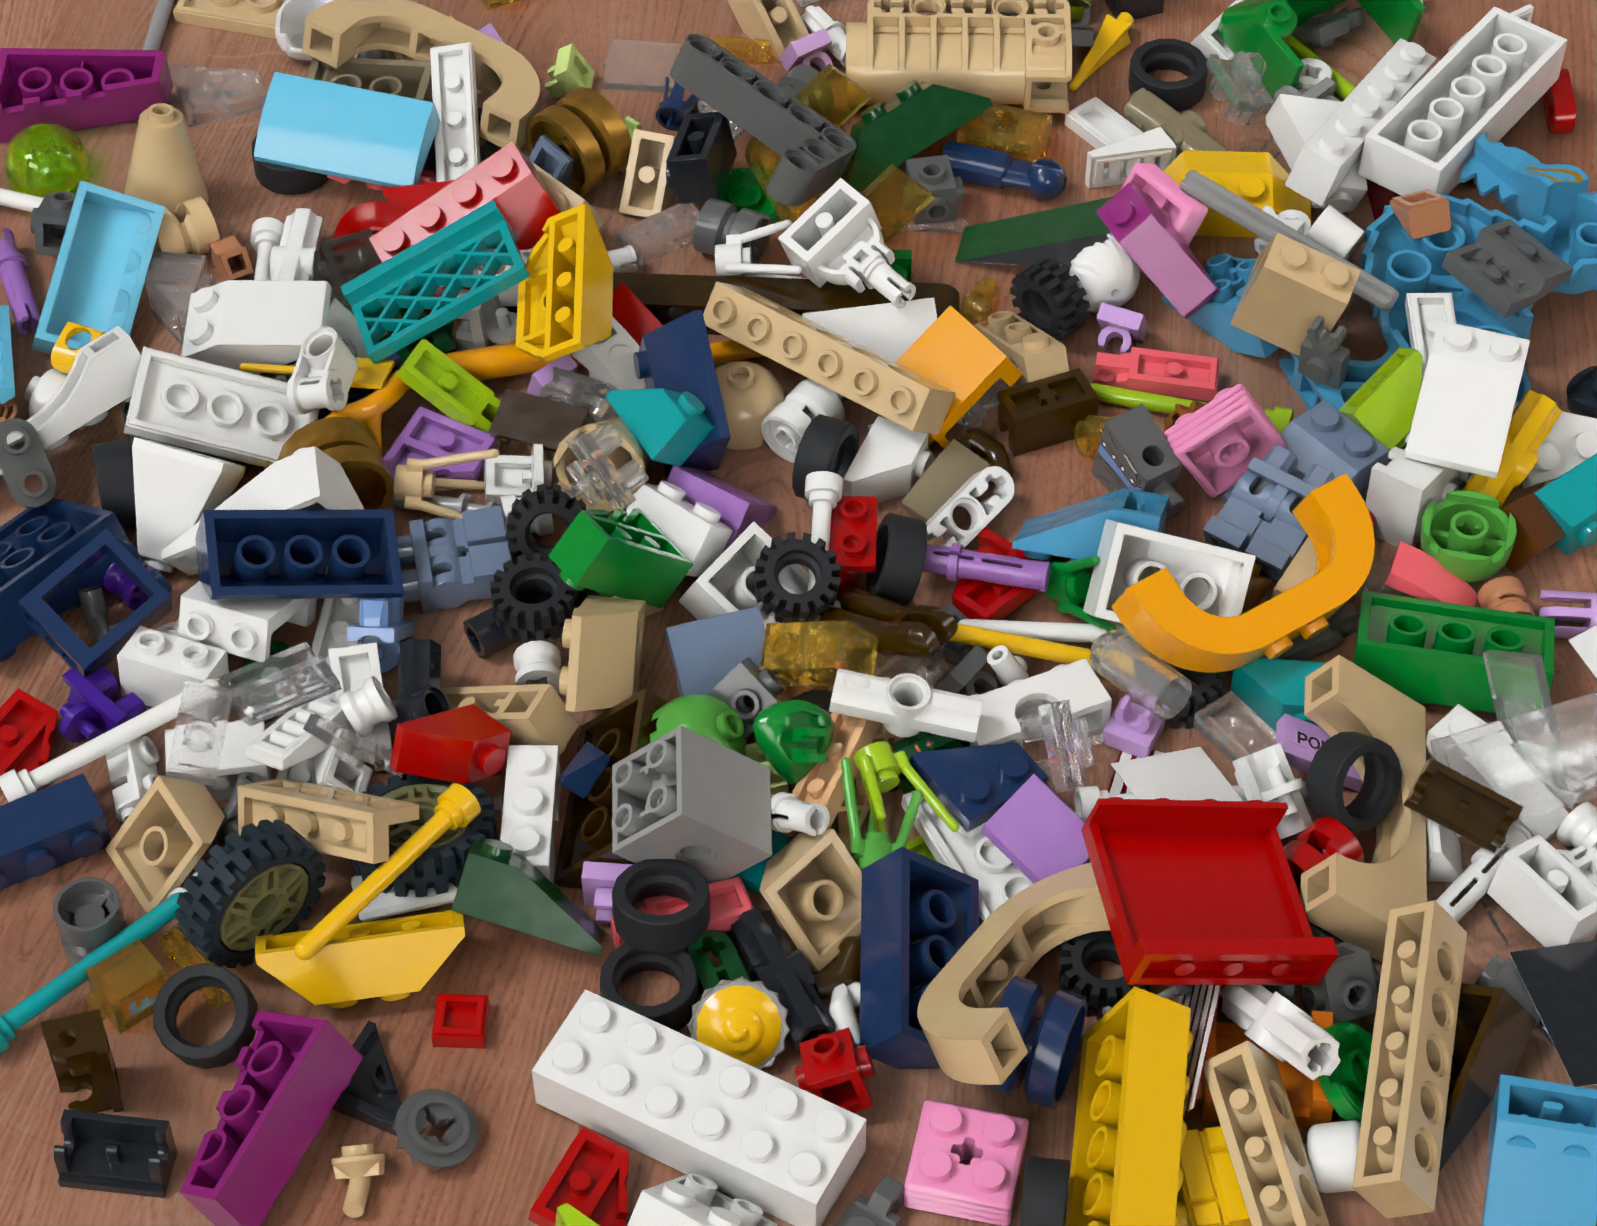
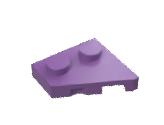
(436, 436)

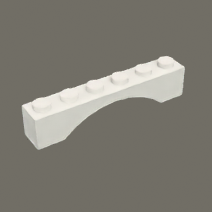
(1341, 138)
(97, 382)

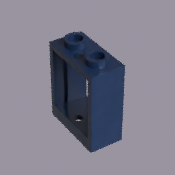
(61, 637)

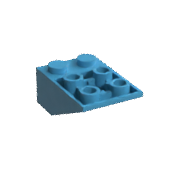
(1215, 316)
(1078, 528)
(1541, 1155)

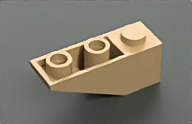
(1029, 347)

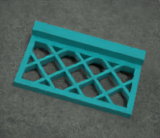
(418, 271)

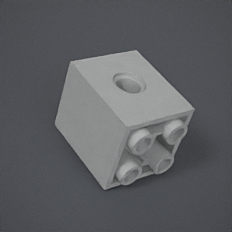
(692, 805)

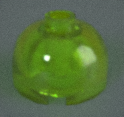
(46, 160)

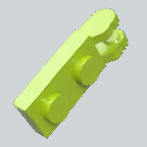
(449, 387)

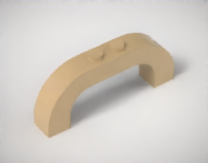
(406, 27)
(961, 1005)

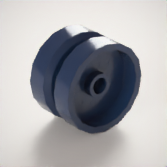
(1049, 1038)

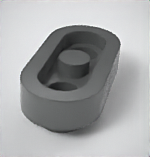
(25, 462)

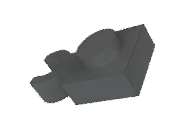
(1323, 29)
(1322, 356)

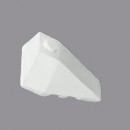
(298, 482)

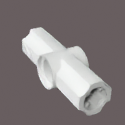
(298, 249)
(928, 708)
(1281, 1029)

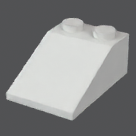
(254, 321)
(1467, 399)
(1206, 573)
(729, 580)

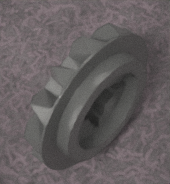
(440, 1110)

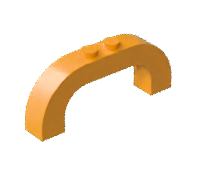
(1198, 641)

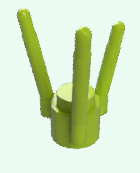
(880, 773)

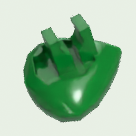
(793, 737)

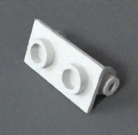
(135, 764)

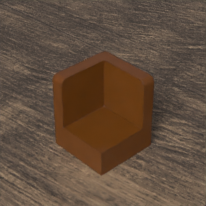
(1534, 530)

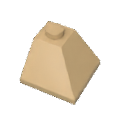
(164, 838)
(815, 894)

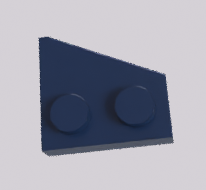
(975, 779)

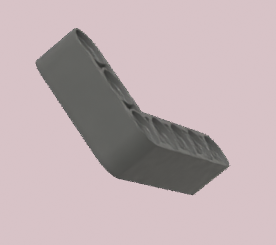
(809, 145)

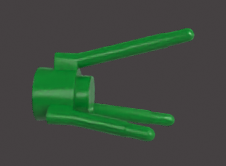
(1069, 587)

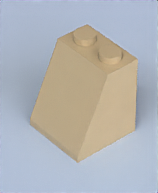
(1290, 290)

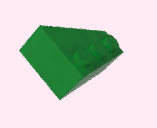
(620, 556)

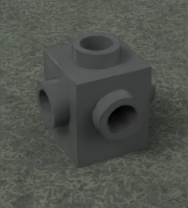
(937, 177)
(50, 221)
(748, 680)
(1347, 987)

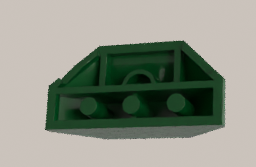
(906, 127)

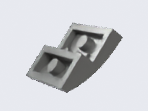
(1507, 267)

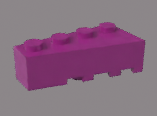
(79, 87)
(269, 1117)

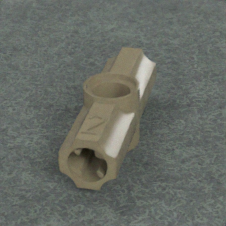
(1184, 129)

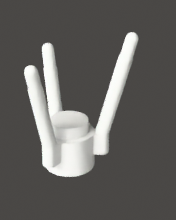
(735, 260)

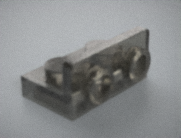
(345, 260)

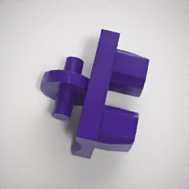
(90, 707)

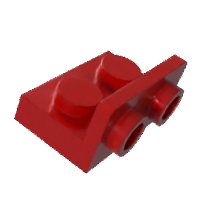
(854, 537)

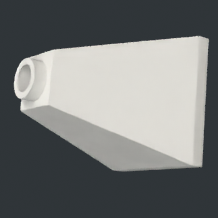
(173, 491)

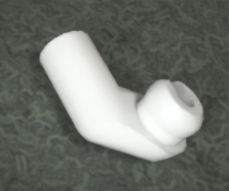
(1007, 667)

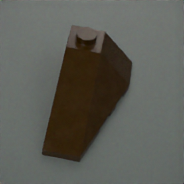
(1487, 1043)

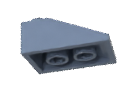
(1334, 442)

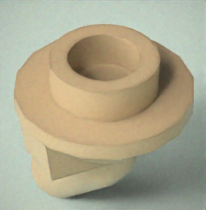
(358, 1166)

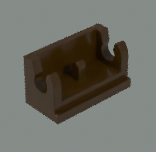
(1045, 410)
(536, 420)
(1462, 805)
(84, 1060)

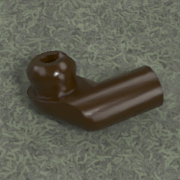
(988, 447)
(846, 969)

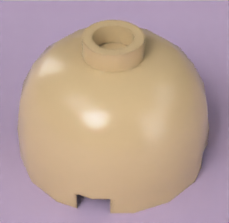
(748, 397)

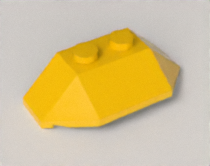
(1248, 175)
(568, 289)
(365, 958)

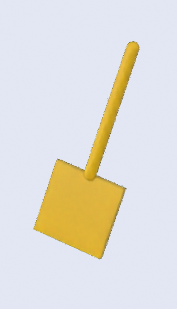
(367, 375)

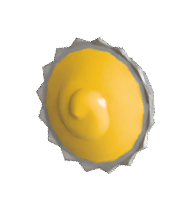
(741, 1021)

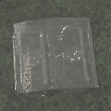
(279, 684)

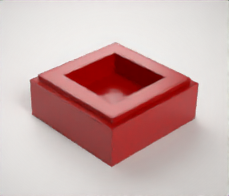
(460, 1021)

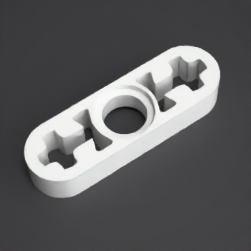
(980, 513)

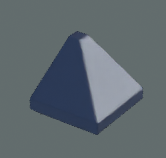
(584, 770)

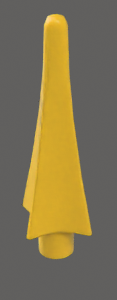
(1110, 40)

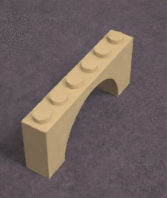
(1350, 895)

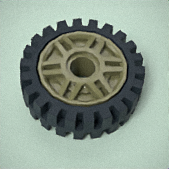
(445, 857)
(249, 890)

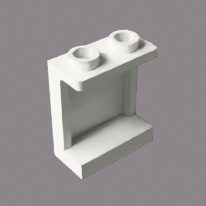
(239, 624)

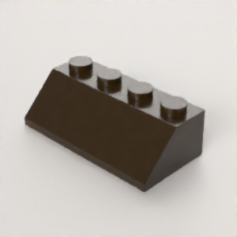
(589, 820)

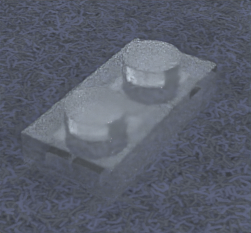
(1234, 727)

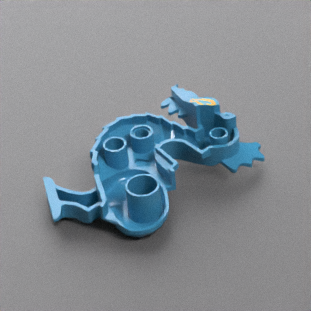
(1542, 199)

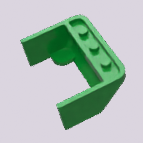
(1265, 23)

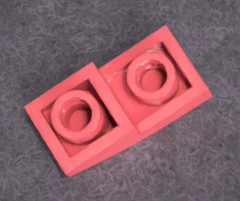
(1426, 578)

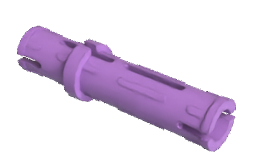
(16, 284)
(986, 567)

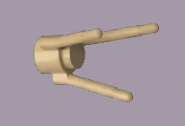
(416, 483)

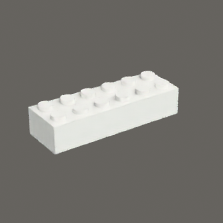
(1471, 91)
(699, 1110)

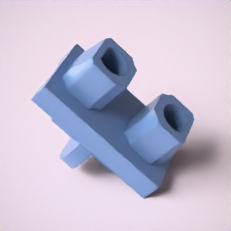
(382, 623)

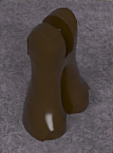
(899, 628)

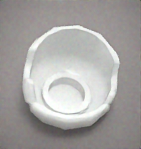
(291, 24)

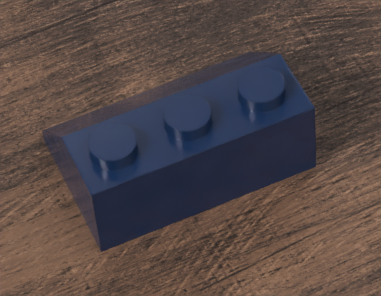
(681, 361)

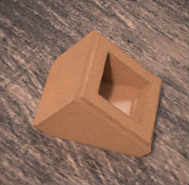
(1422, 213)

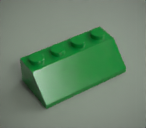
(1438, 647)

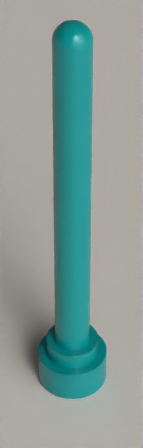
(76, 974)

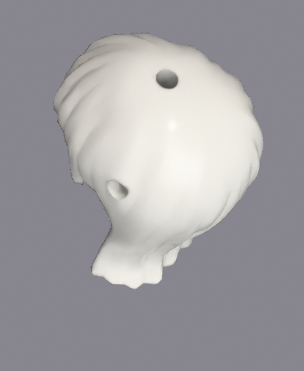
(1106, 274)

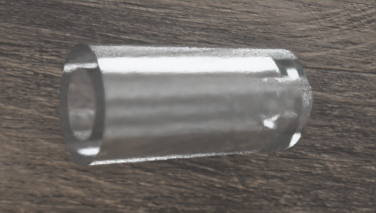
(1140, 674)

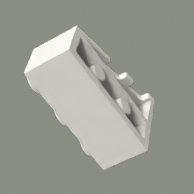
(1402, 493)

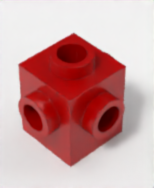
(836, 1070)

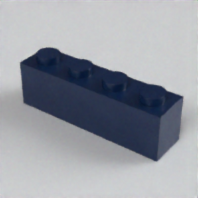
(50, 830)

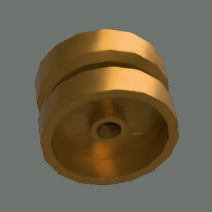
(588, 132)
(355, 449)

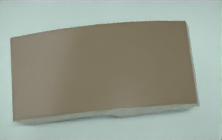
(942, 480)

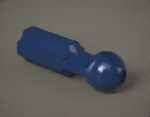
(998, 169)

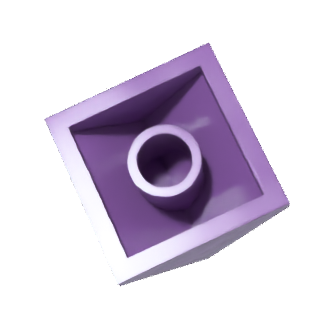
(735, 504)
(1038, 831)

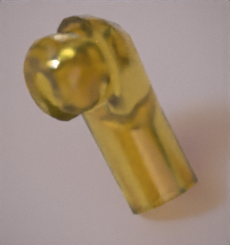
(978, 300)

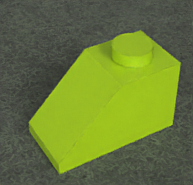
(1388, 399)

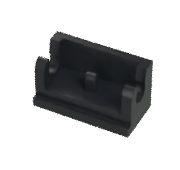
(115, 1153)

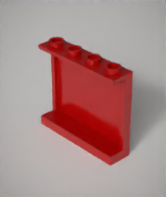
(1202, 893)

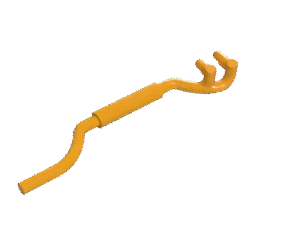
(489, 364)

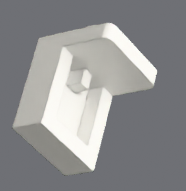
(516, 474)

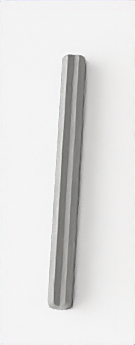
(1267, 227)

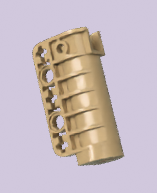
(984, 54)

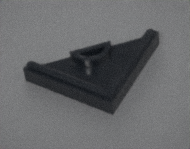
(372, 1089)

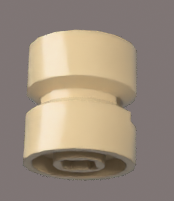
(187, 229)

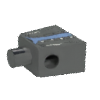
(1138, 458)

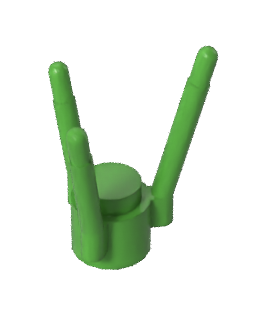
(874, 844)

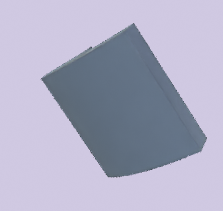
(713, 647)

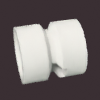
(788, 420)

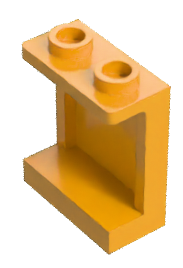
(959, 360)

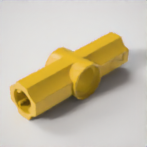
(1527, 430)

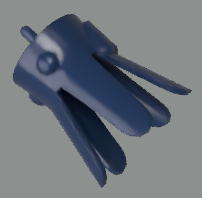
(673, 108)

